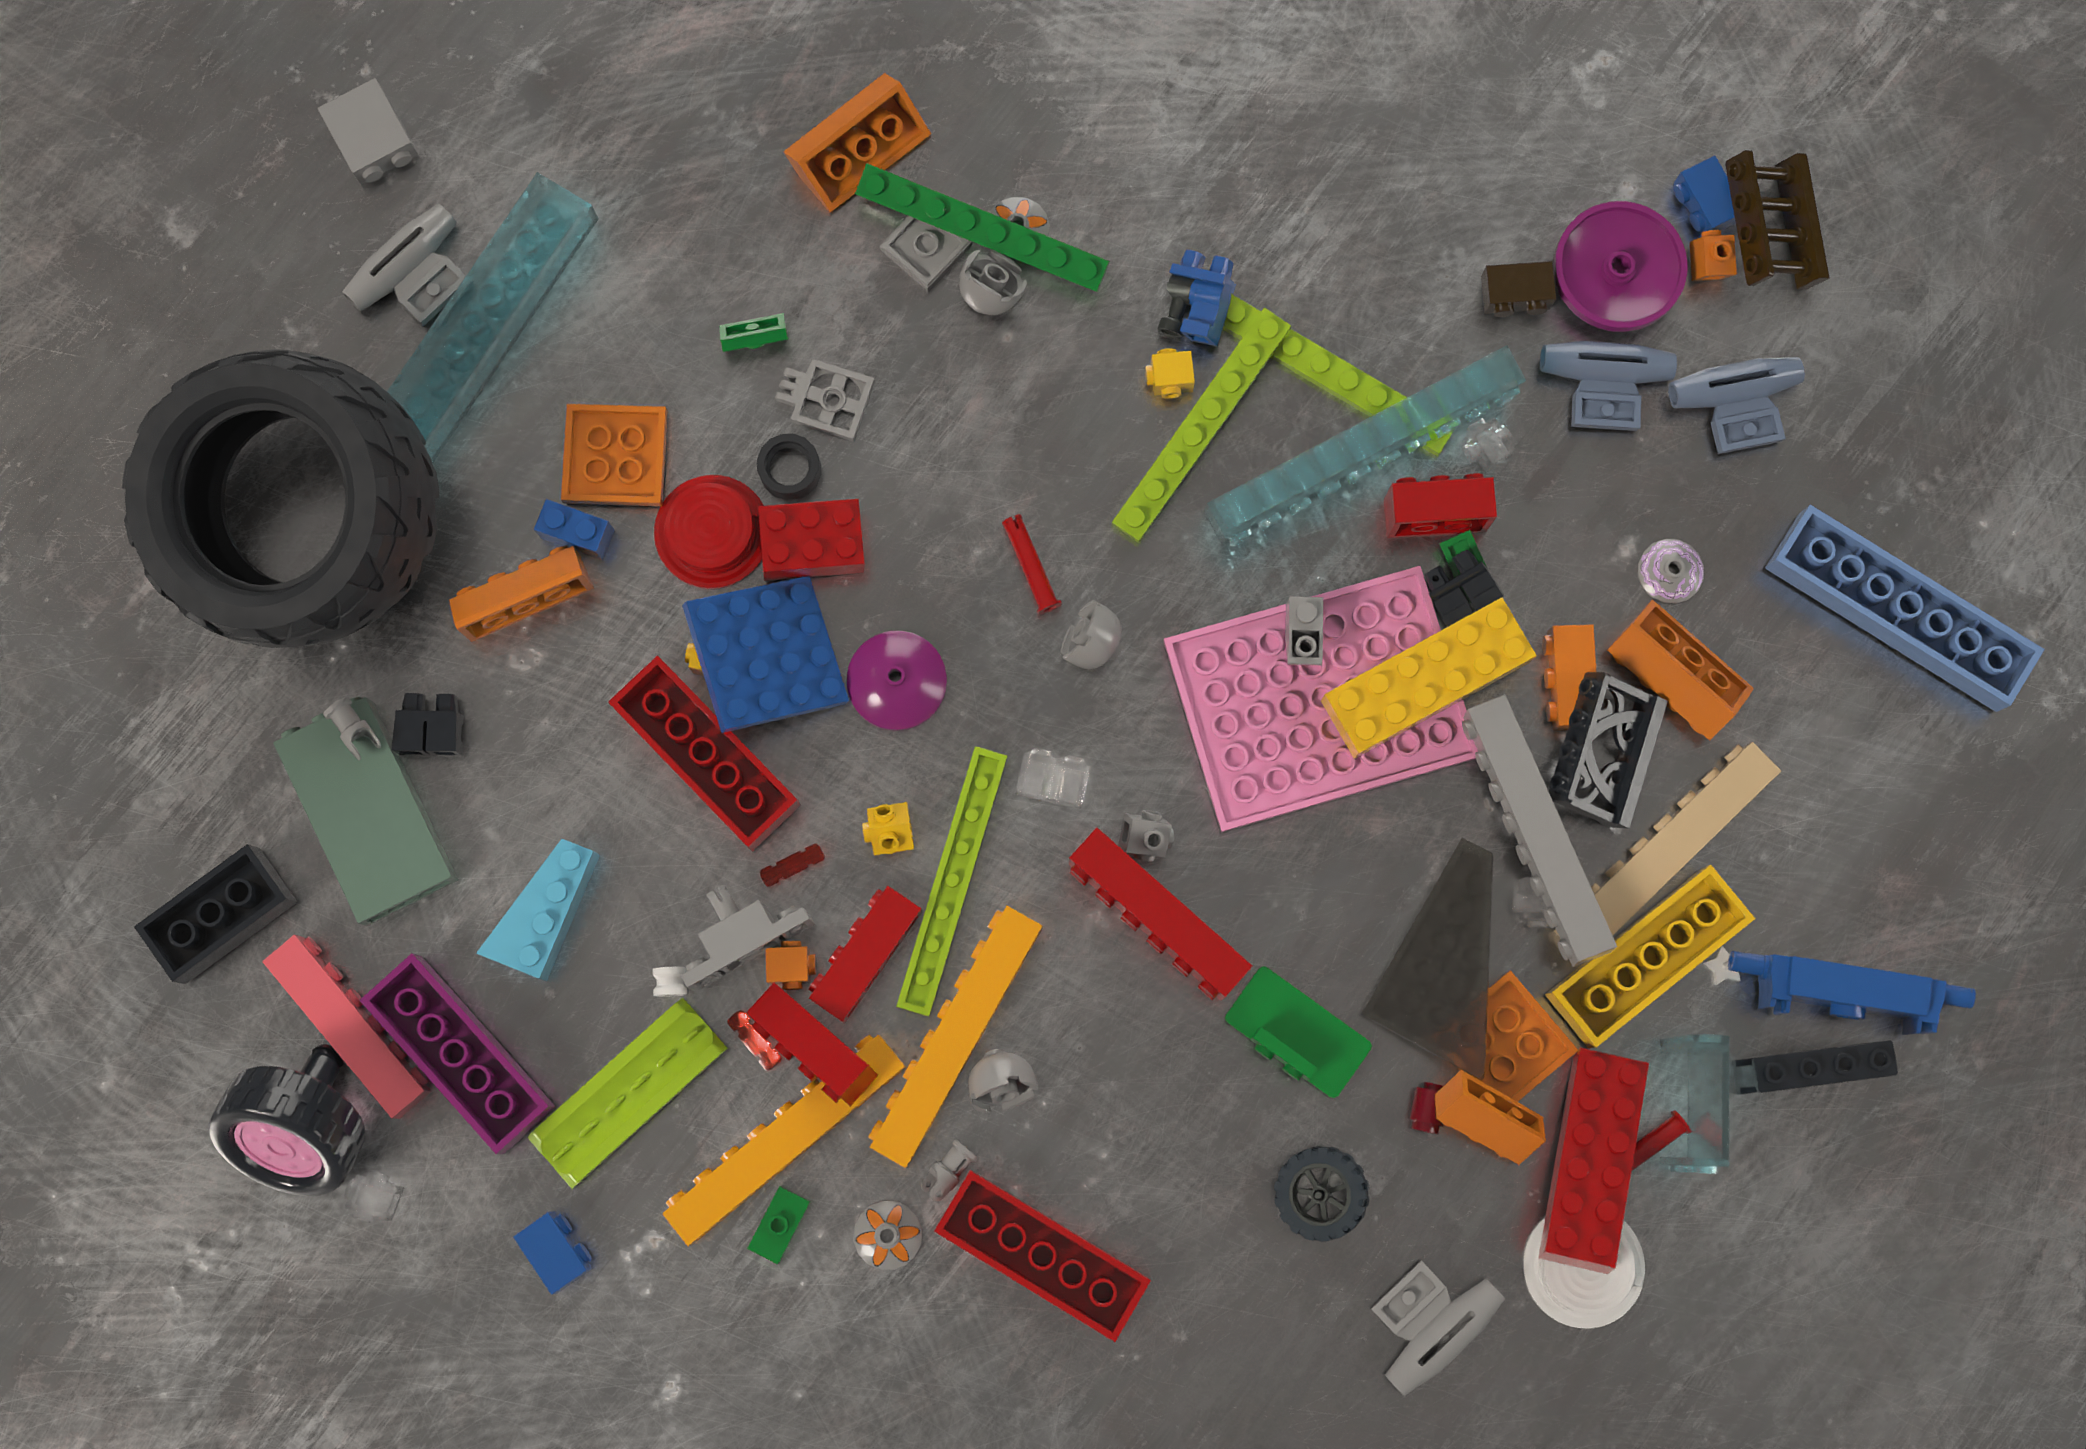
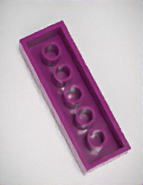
(457, 1053)

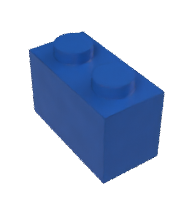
(1706, 195)
(574, 528)
(554, 1251)

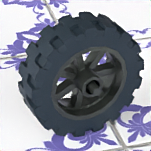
(1287, 1190)

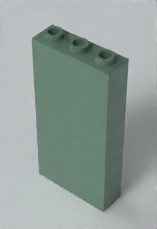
(366, 815)

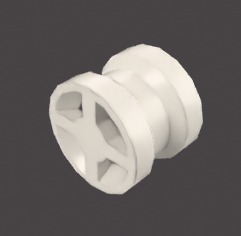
(669, 982)

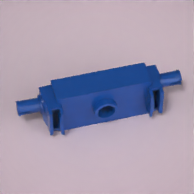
(1851, 990)

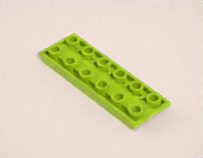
(627, 1092)

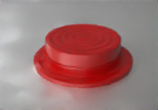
(709, 531)

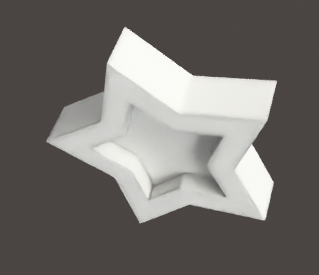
(1719, 966)

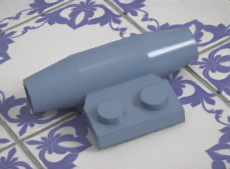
(1607, 379)
(1740, 395)

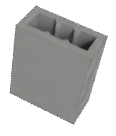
(368, 131)

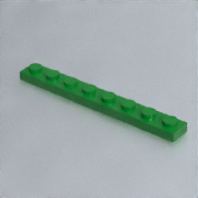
(982, 227)

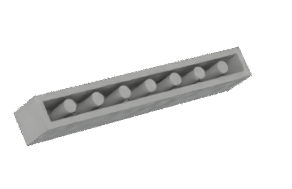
(1539, 831)

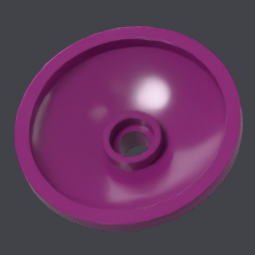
(899, 703)

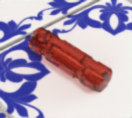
(792, 865)
(753, 1041)

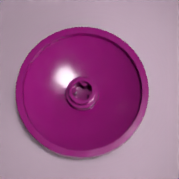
(1620, 266)

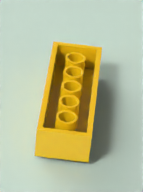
(1428, 678)
(1650, 957)

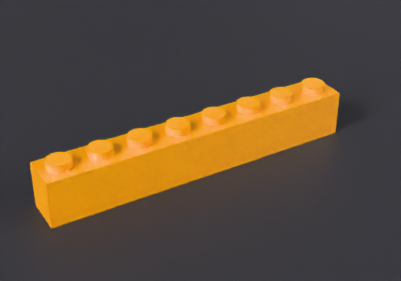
(955, 1037)
(772, 1148)

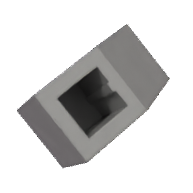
(1304, 630)

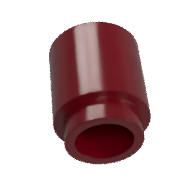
(1424, 1109)

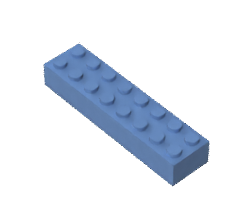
(1905, 609)

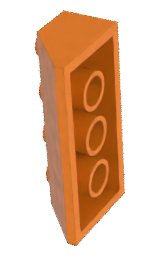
(869, 128)
(520, 593)
(1681, 670)

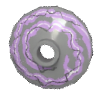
(1660, 582)

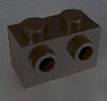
(1518, 288)

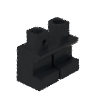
(1473, 578)
(428, 731)

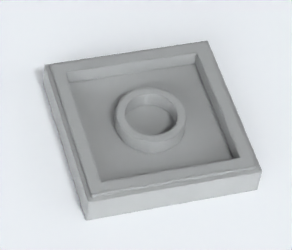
(924, 250)

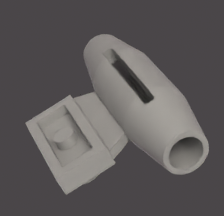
(411, 268)
(1436, 1327)

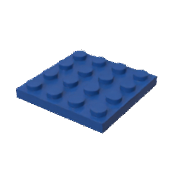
(765, 653)

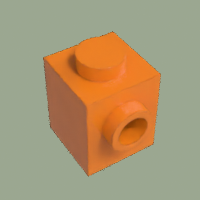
(1713, 256)
(790, 965)

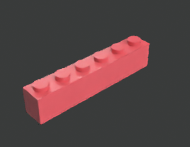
(347, 1025)

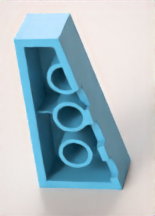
(541, 916)

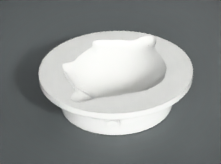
(1581, 1295)

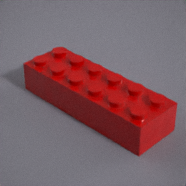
(708, 761)
(1158, 914)
(1594, 1161)
(1042, 1255)

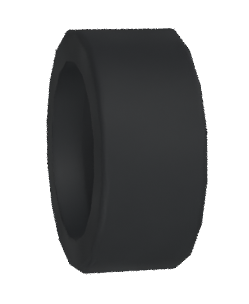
(778, 443)

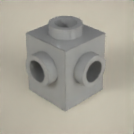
(1146, 835)

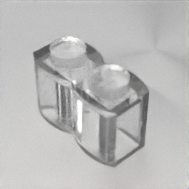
(1053, 779)

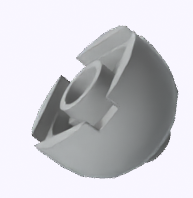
(991, 283)
(1093, 638)
(1001, 1080)

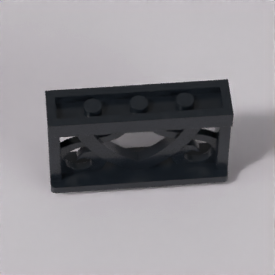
(1636, 748)
(1815, 1067)

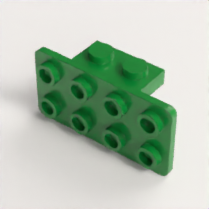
(1297, 1032)

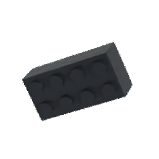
(215, 914)

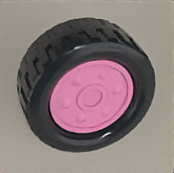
(290, 1126)

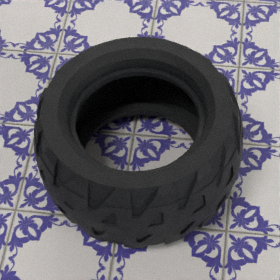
(181, 476)

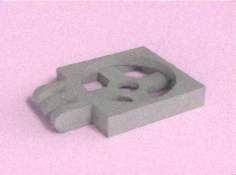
(802, 390)

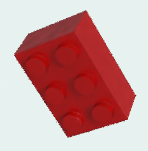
(1440, 506)
(811, 539)

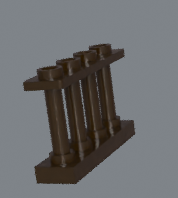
(1799, 214)

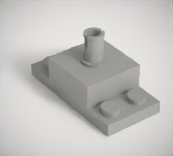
(741, 937)

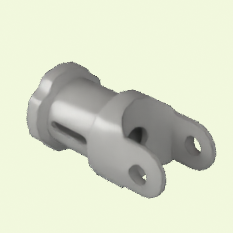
(349, 724)
(946, 1172)

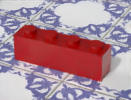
(865, 954)
(812, 1044)

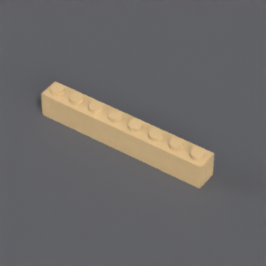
(1683, 834)

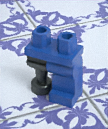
(1205, 291)

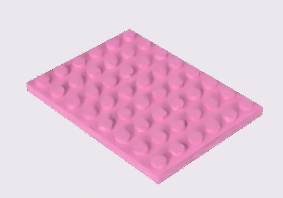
(1263, 721)

